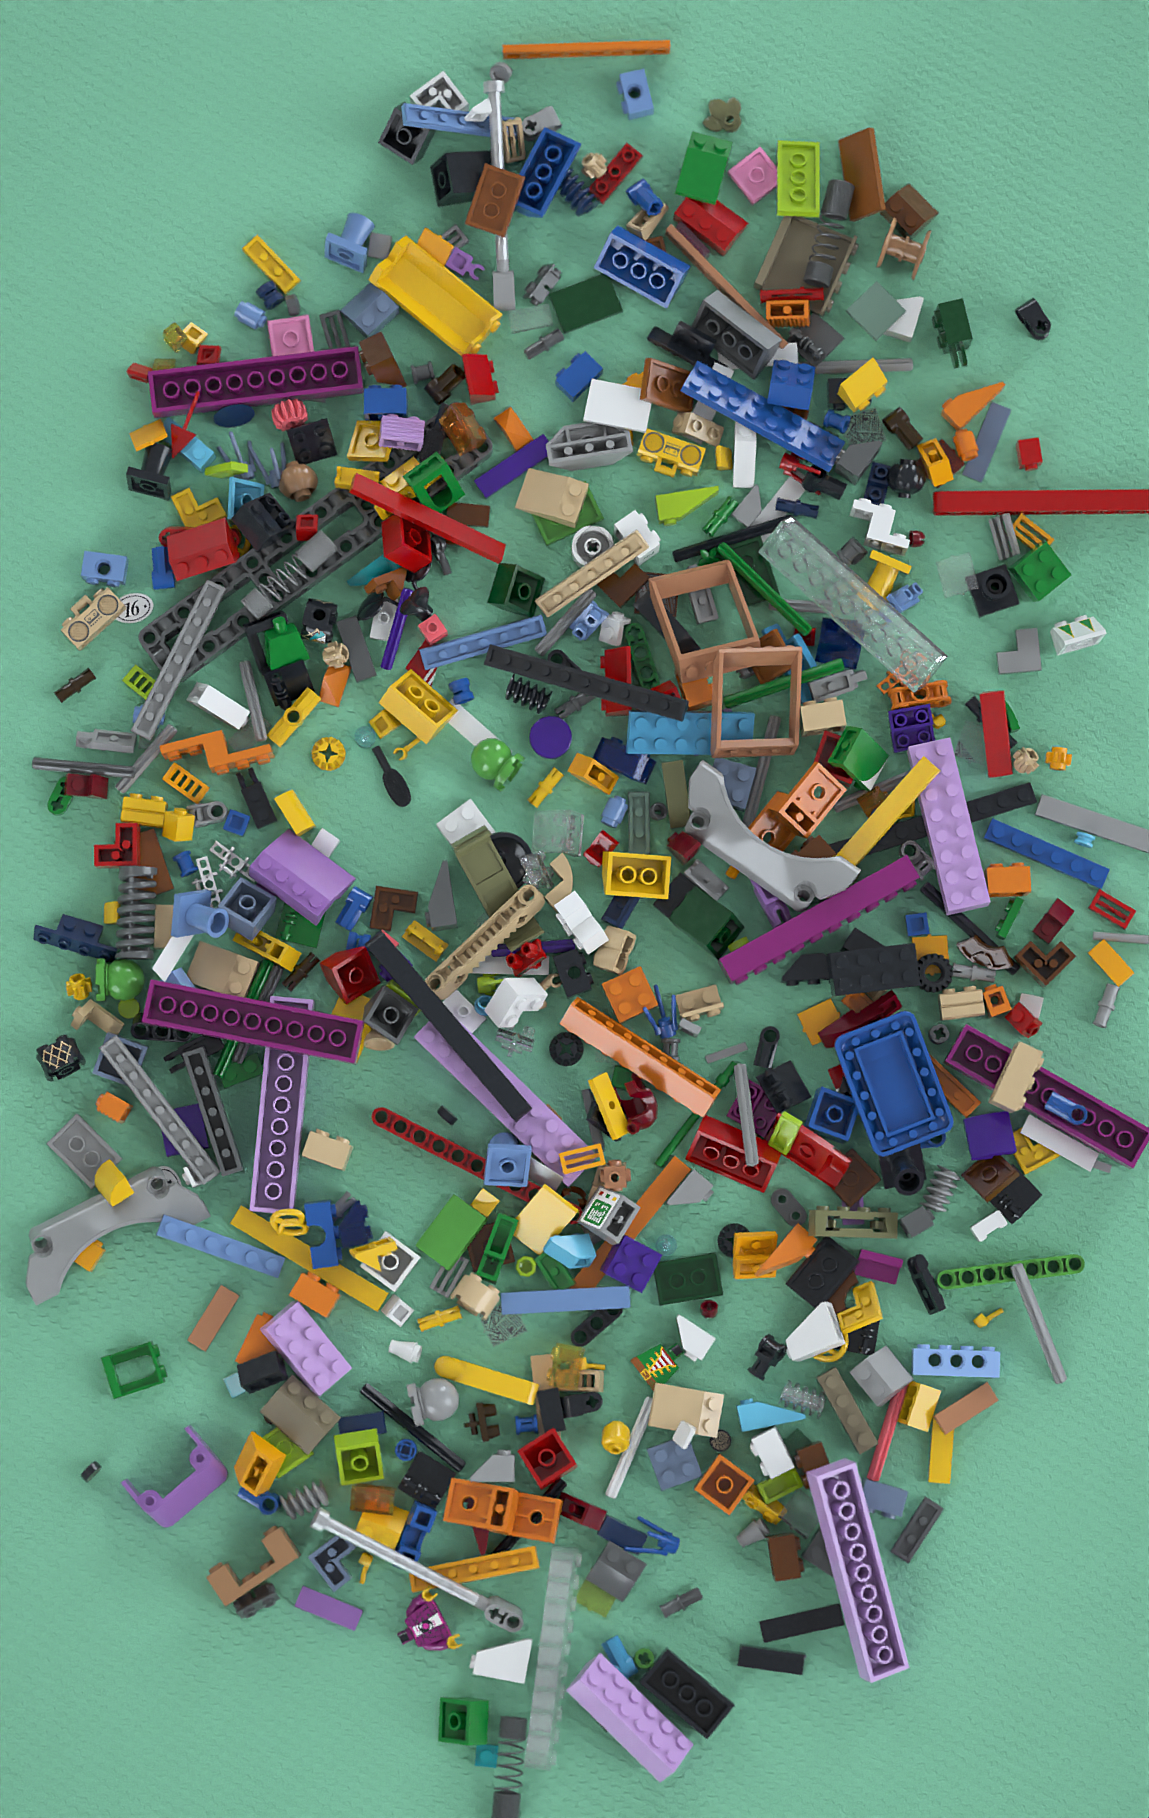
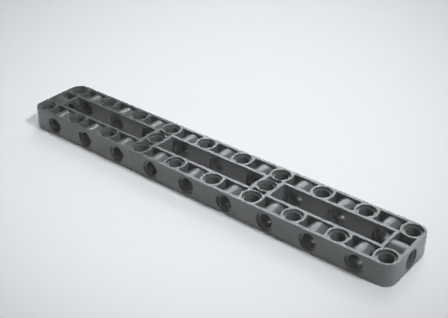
(239, 574)

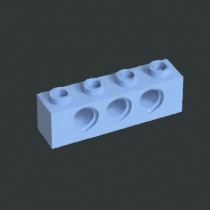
(989, 1367)

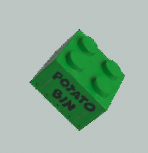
(1039, 571)

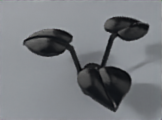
(415, 604)

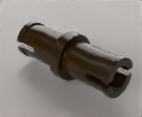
(75, 685)
(301, 971)

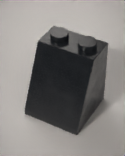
(458, 175)

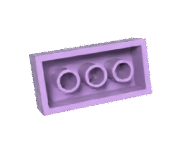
(305, 1348)

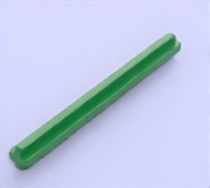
(764, 589)
(782, 683)
(254, 993)

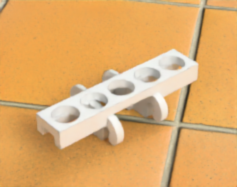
(239, 867)
(204, 878)

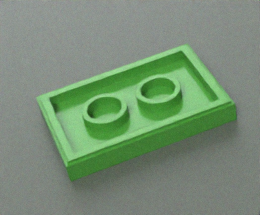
(553, 531)
(451, 1232)

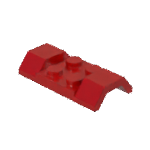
(816, 1156)

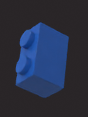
(578, 375)

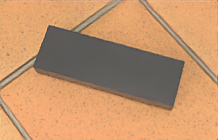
(358, 651)
(596, 1134)
(916, 1529)

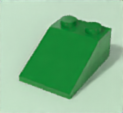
(703, 168)

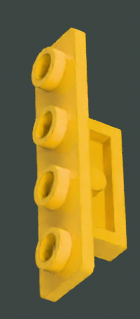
(397, 483)

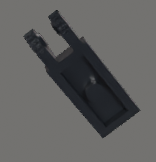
(257, 801)
(211, 1044)
(925, 1284)

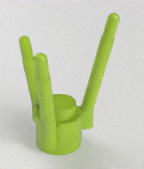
(487, 984)

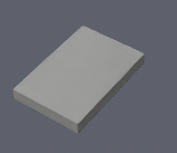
(82, 1149)

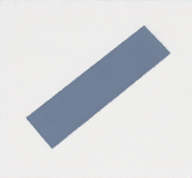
(987, 441)

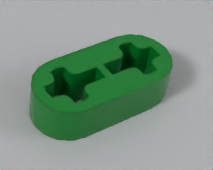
(55, 796)

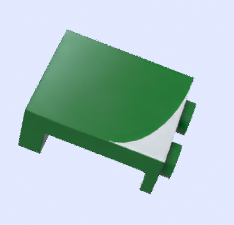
(859, 757)

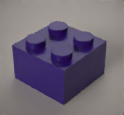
(631, 1263)

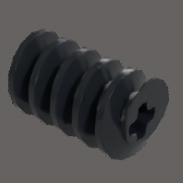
(527, 695)

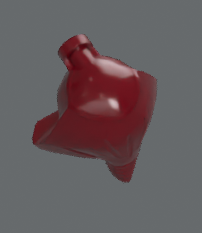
(642, 1109)

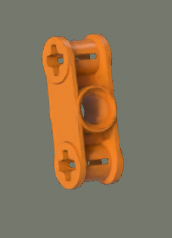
(932, 694)

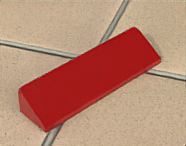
(996, 733)

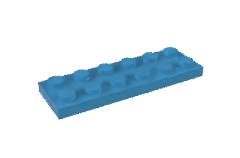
(661, 735)

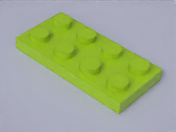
(798, 178)

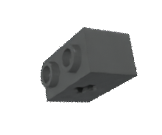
(916, 1221)

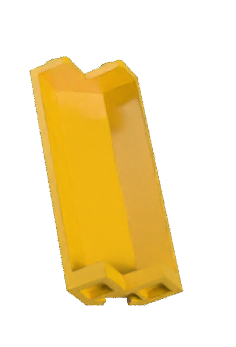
(436, 297)

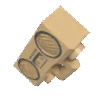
(94, 619)

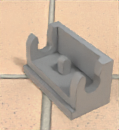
(706, 880)

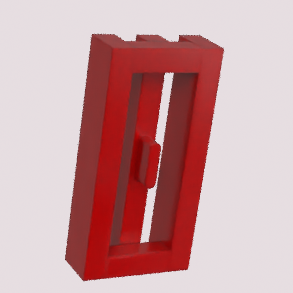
(1118, 903)

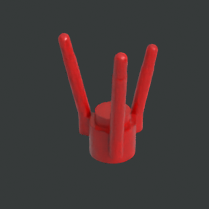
(791, 463)

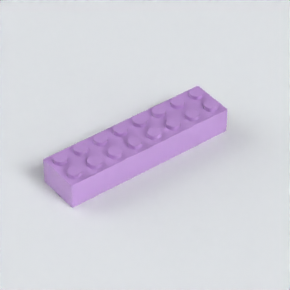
(950, 830)

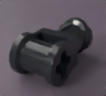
(767, 1356)

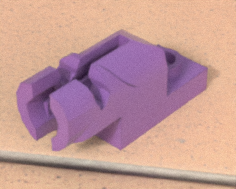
(770, 905)

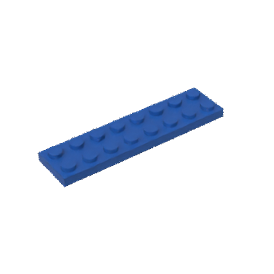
(763, 418)

